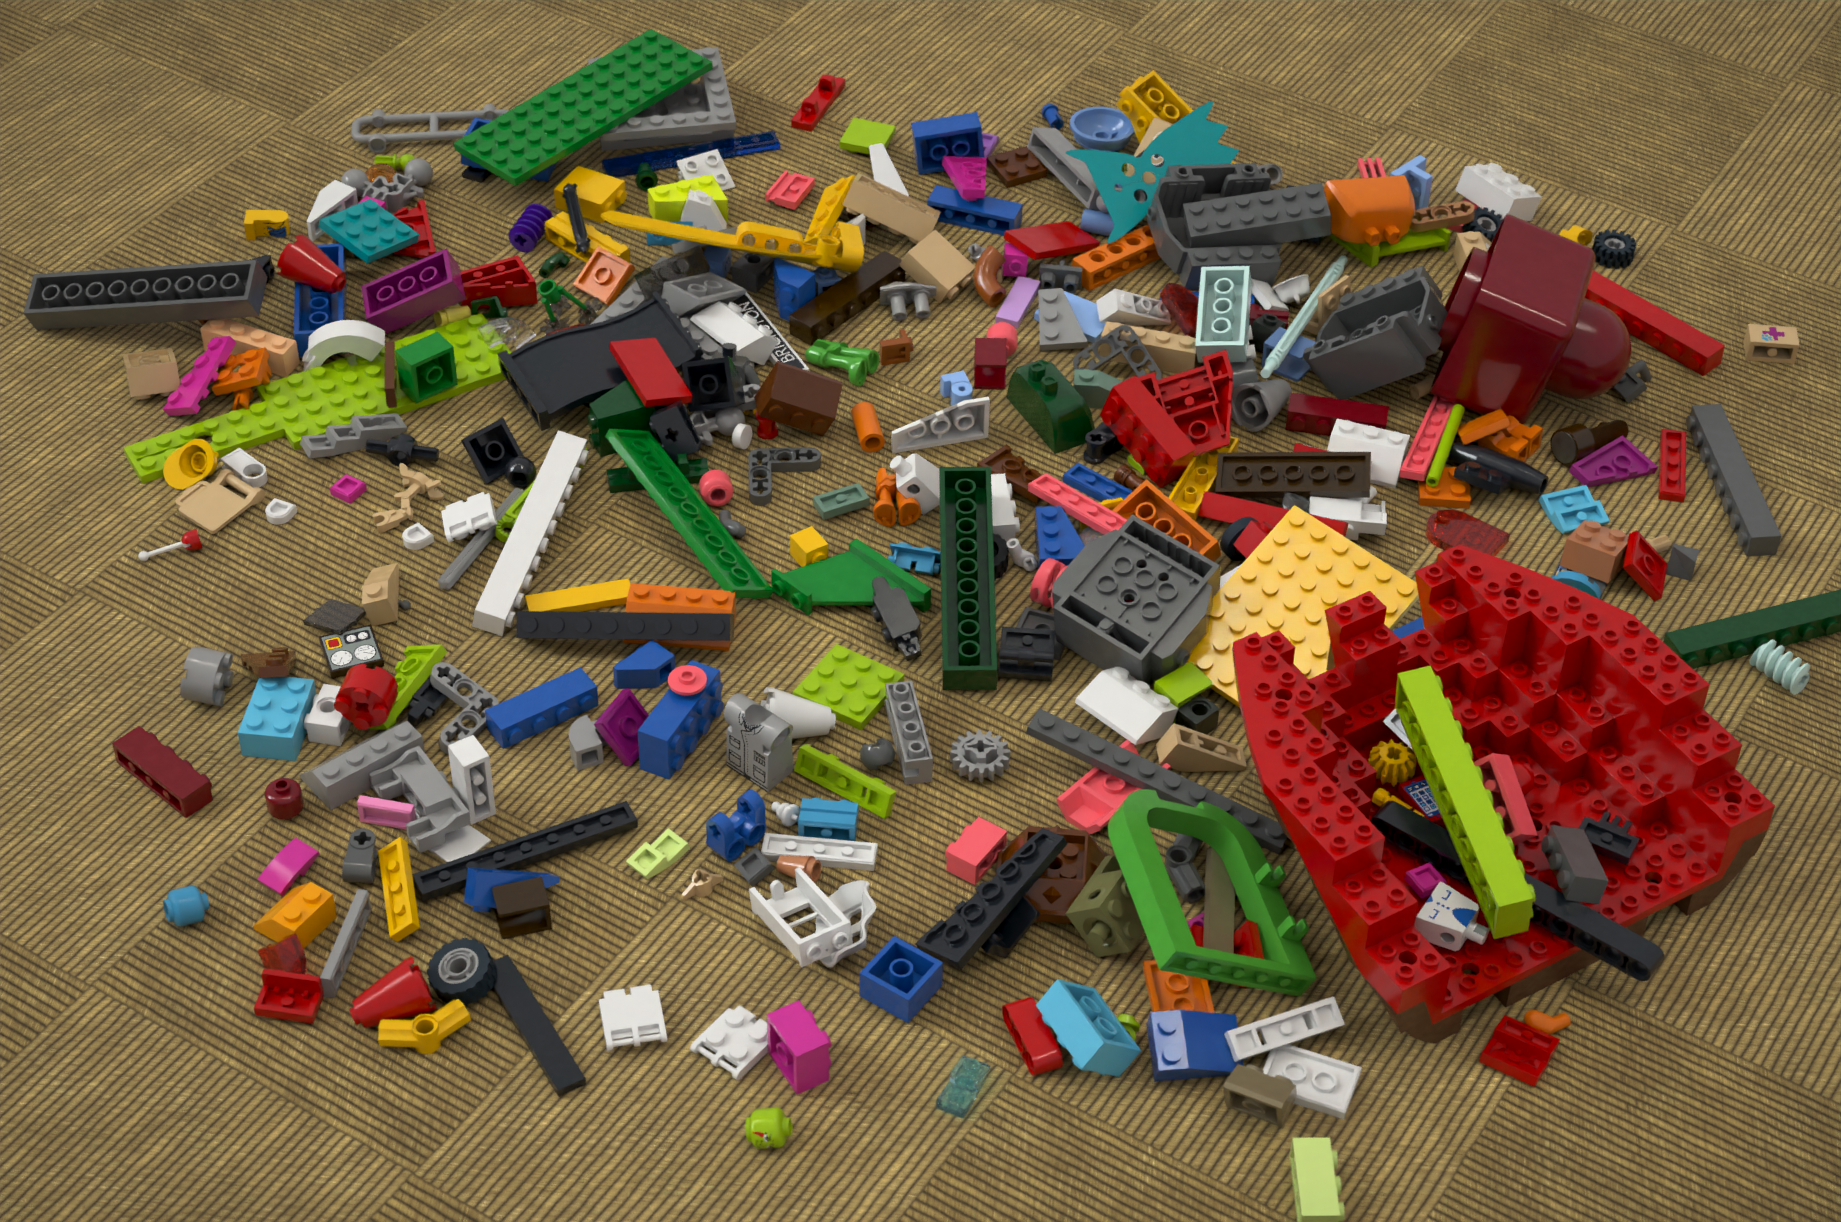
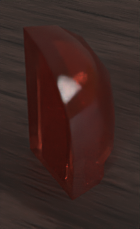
(284, 955)

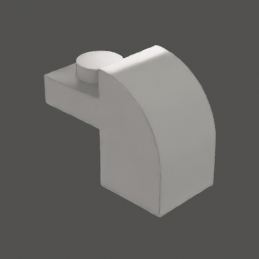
(585, 743)

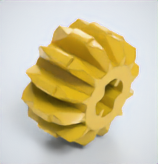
(1393, 762)

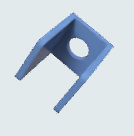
(1293, 365)

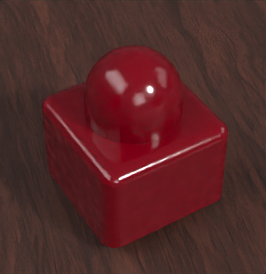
(1526, 327)

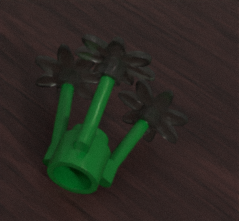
(555, 298)

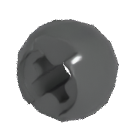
(877, 754)

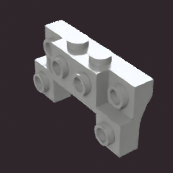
(430, 793)

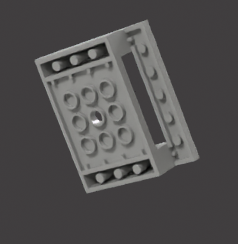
(685, 116)

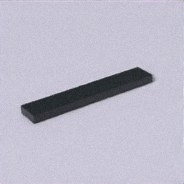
(536, 1028)

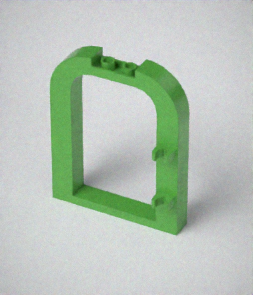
(1253, 878)

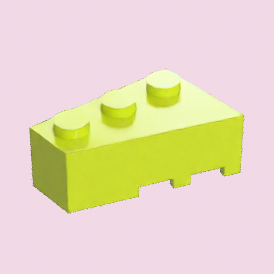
(668, 200)

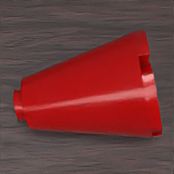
(310, 266)
(394, 997)

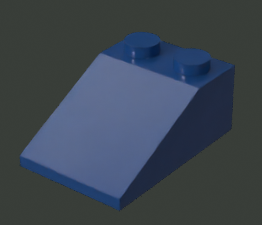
(1190, 1044)

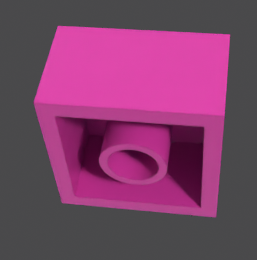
(798, 1046)

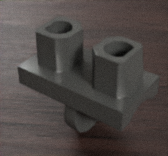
(1060, 277)

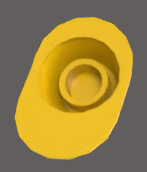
(190, 464)

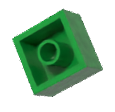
(426, 367)

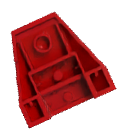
(1198, 401)

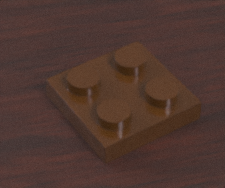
(1016, 167)

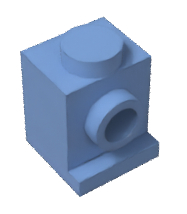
(823, 278)

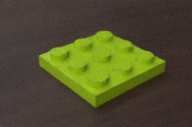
(848, 685)

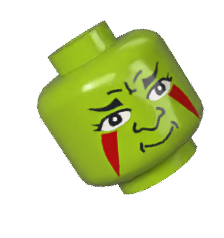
(768, 1128)

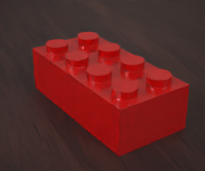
(1147, 431)

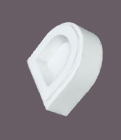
(280, 511)
(417, 537)

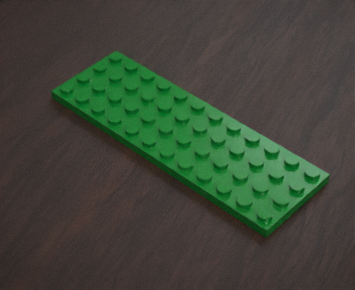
(582, 107)

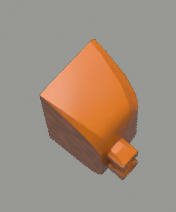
(1370, 209)

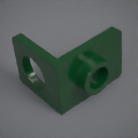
(495, 308)

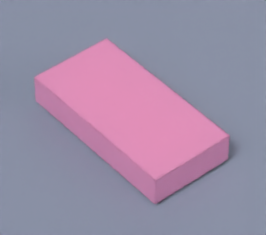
(385, 812)

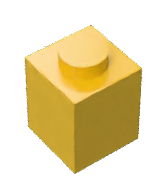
(808, 547)

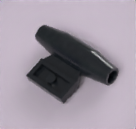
(1495, 470)

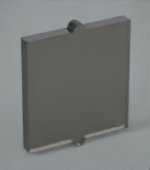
(335, 617)

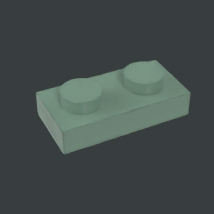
(841, 501)

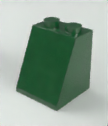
(617, 410)

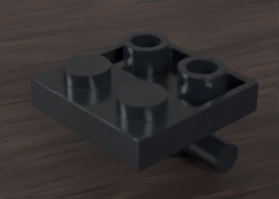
(1026, 654)

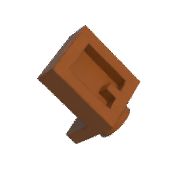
(896, 350)

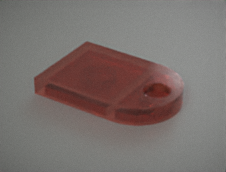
(1182, 306)
(1464, 530)

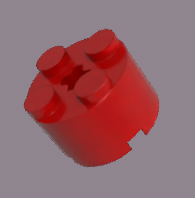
(366, 696)

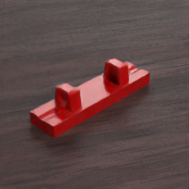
(818, 103)

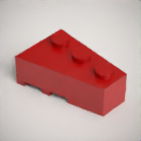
(504, 278)

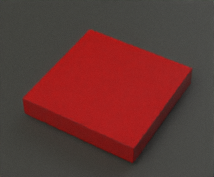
(1645, 565)

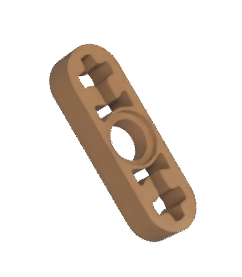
(1456, 208)

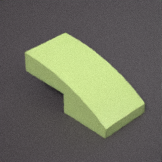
(658, 856)

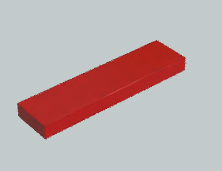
(1672, 465)

